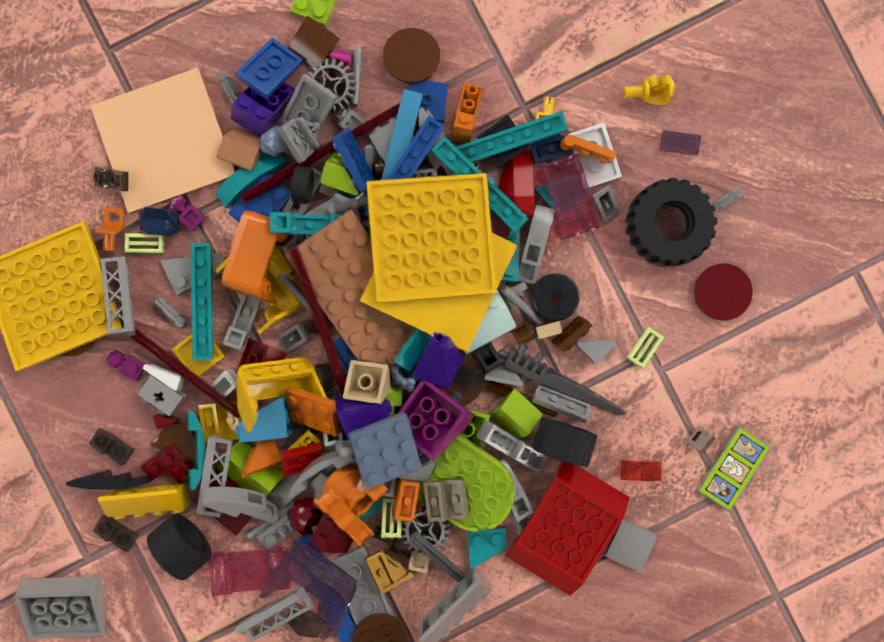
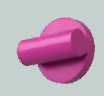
(341, 55)

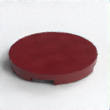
(723, 292)

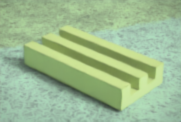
(161, 243)
(636, 360)
(391, 534)

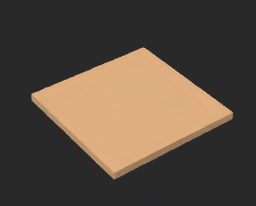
(163, 139)

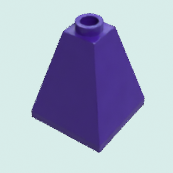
(439, 361)
(360, 414)

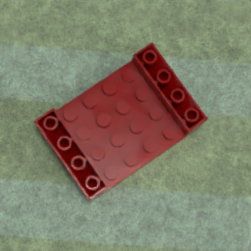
(569, 528)

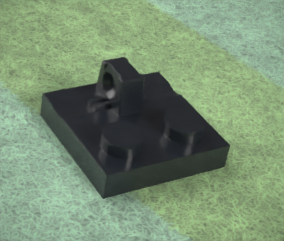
(505, 157)

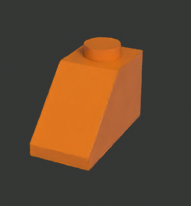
(261, 457)

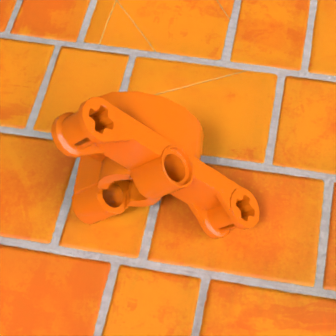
(346, 499)

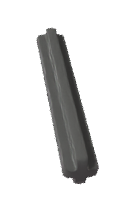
(435, 555)

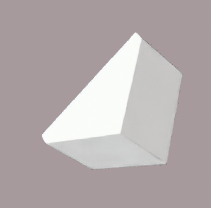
(226, 383)

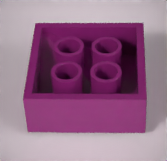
(435, 418)

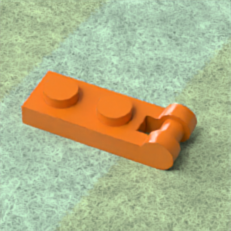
(586, 149)

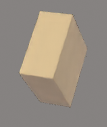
(548, 330)

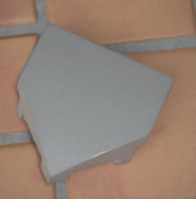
(300, 137)

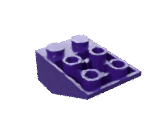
(256, 112)

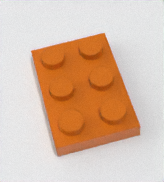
(312, 410)

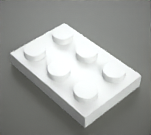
(596, 172)

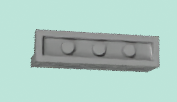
(126, 298)
(208, 471)
(274, 610)

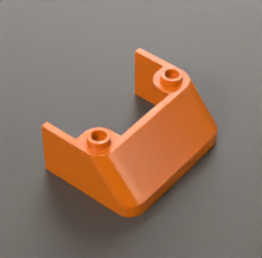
(251, 257)

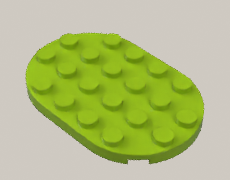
(487, 483)

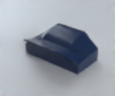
(549, 149)
(158, 221)

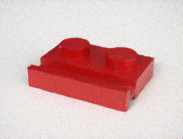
(298, 458)

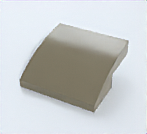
(446, 499)

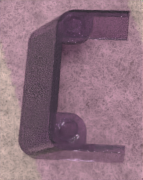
(320, 578)

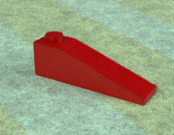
(517, 182)

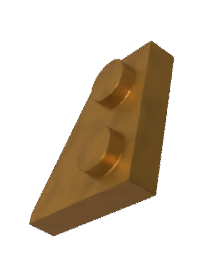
(386, 571)

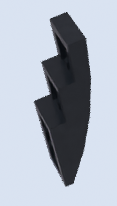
(105, 481)

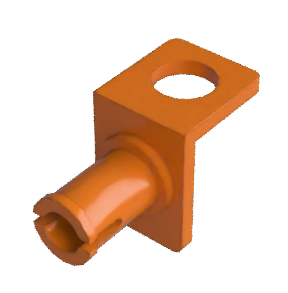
(111, 228)

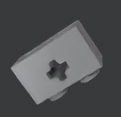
(172, 399)

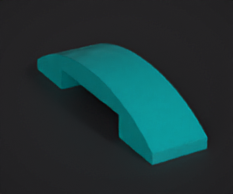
(243, 179)
(299, 223)
(195, 475)

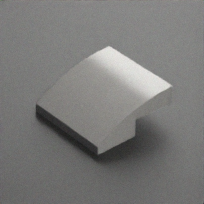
(631, 545)

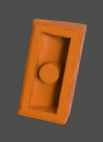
(405, 500)

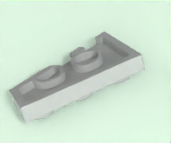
(179, 271)

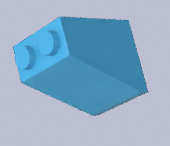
(271, 423)

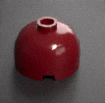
(305, 515)

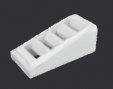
(166, 376)

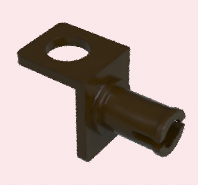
(391, 543)

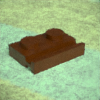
(577, 328)

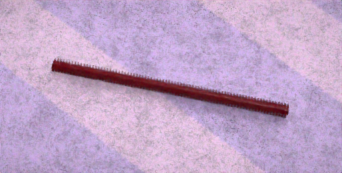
(315, 156)
(318, 317)
(183, 371)

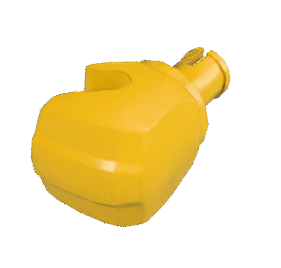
(652, 90)

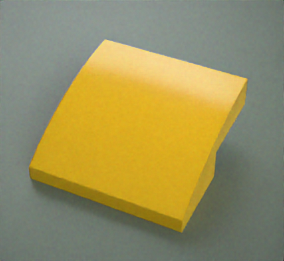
(218, 421)

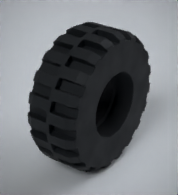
(698, 216)

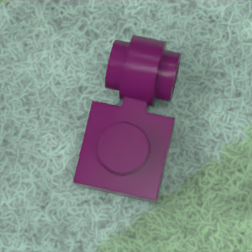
(190, 215)
(130, 367)

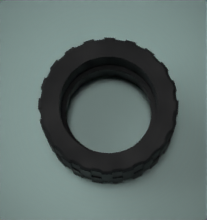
(564, 442)
(179, 547)

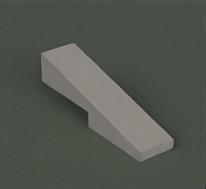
(512, 447)

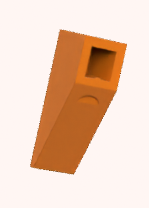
(466, 113)

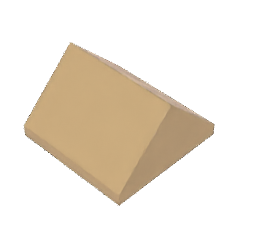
(367, 382)

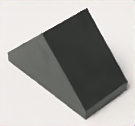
(488, 357)

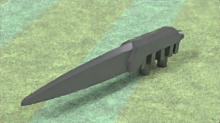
(551, 378)

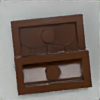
(313, 42)

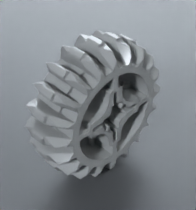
(339, 80)
(438, 540)

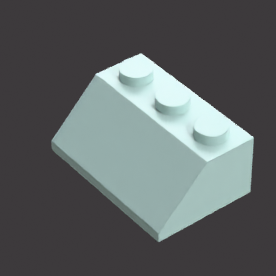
(494, 324)

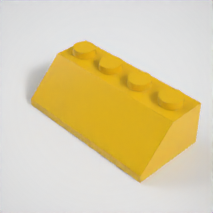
(145, 500)

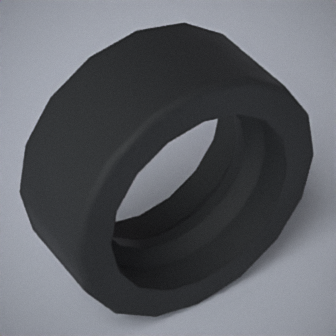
(302, 185)

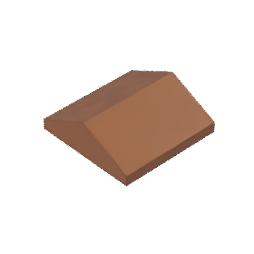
(240, 149)

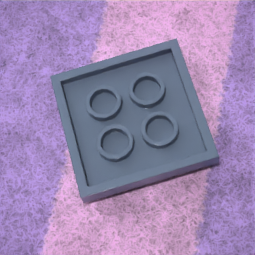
(385, 450)

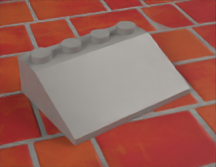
(453, 606)
(62, 607)

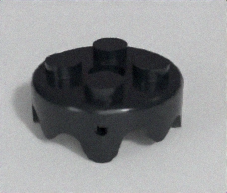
(555, 283)

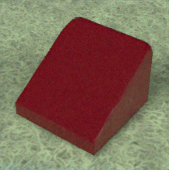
(163, 421)

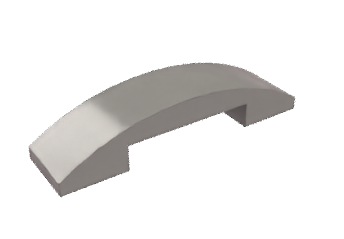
(242, 322)
(314, 467)

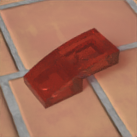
(641, 470)

